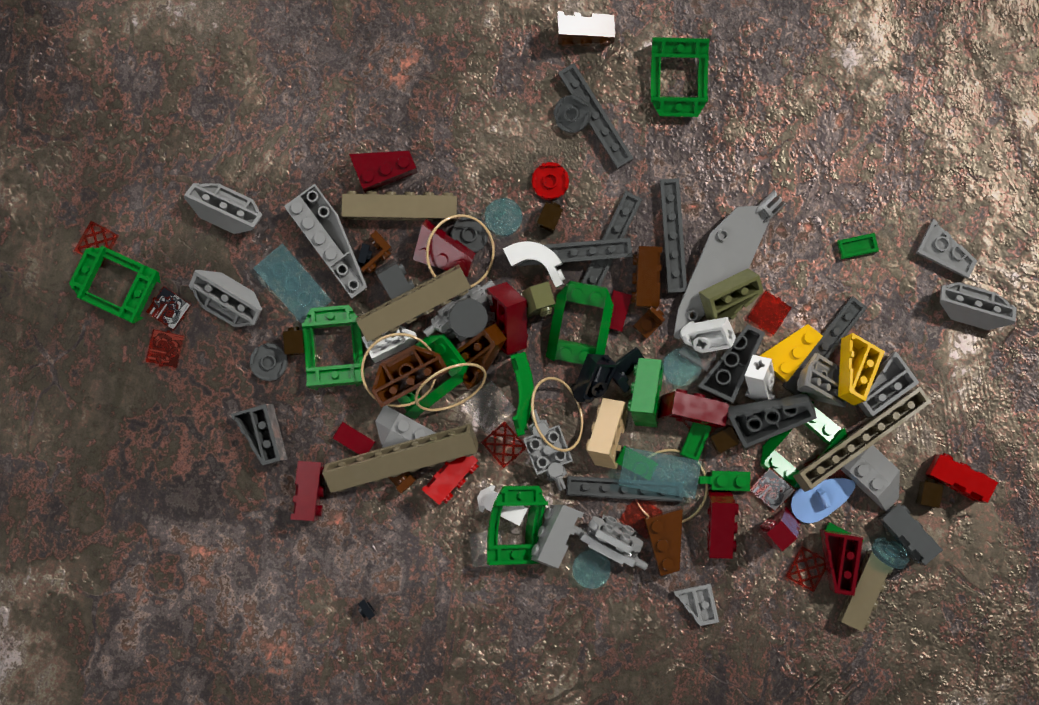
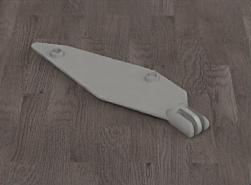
(726, 253)

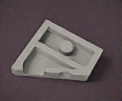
(700, 603)

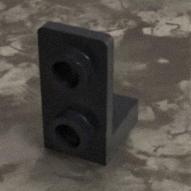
(624, 367)

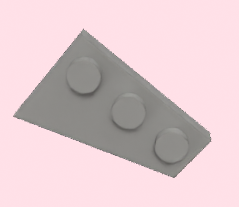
(943, 250)

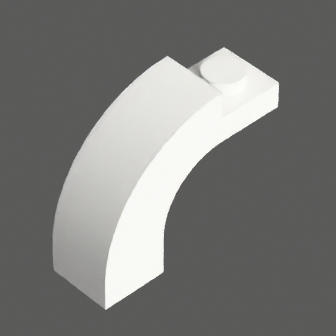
(524, 251)

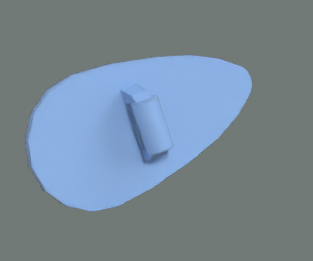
(821, 500)

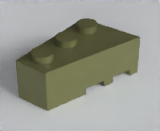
(731, 295)
(539, 300)

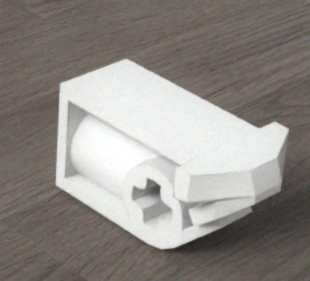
(708, 335)
(390, 345)
(760, 379)
(512, 513)

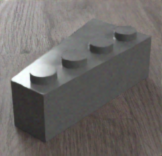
(729, 372)
(771, 417)

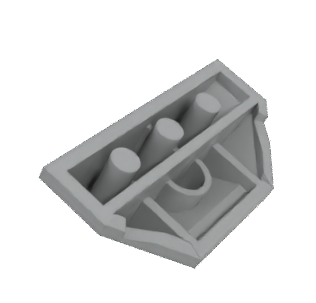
(223, 207)
(225, 298)
(976, 306)
(821, 380)
(398, 428)
(875, 476)

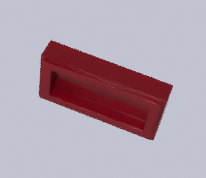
(621, 304)
(353, 439)

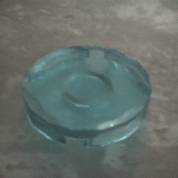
(503, 217)
(679, 369)
(890, 553)
(591, 569)

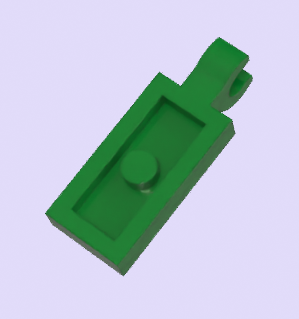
(727, 480)

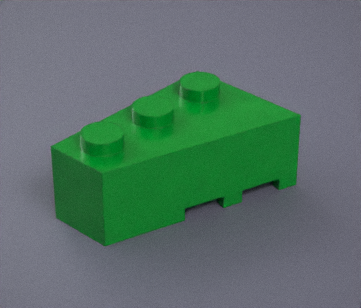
(646, 392)

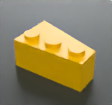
(792, 351)
(857, 368)

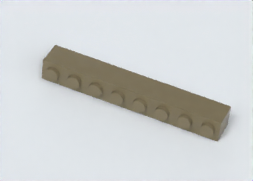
(862, 439)
(400, 458)

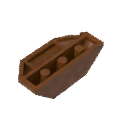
(405, 373)

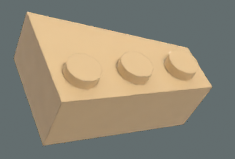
(607, 432)

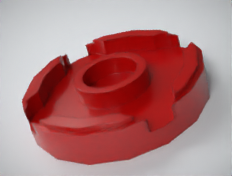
(550, 181)

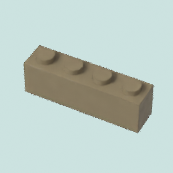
(869, 584)

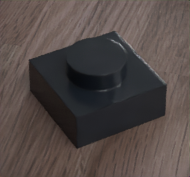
(365, 254)
(366, 609)

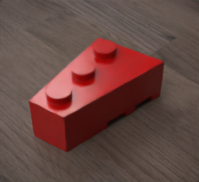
(450, 477)
(961, 478)

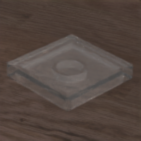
(489, 407)

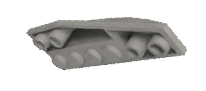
(326, 234)

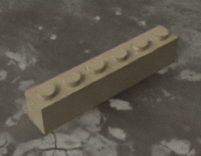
(398, 207)
(413, 303)

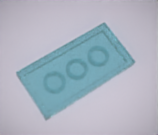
(291, 282)
(660, 473)

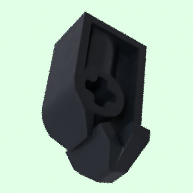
(593, 378)

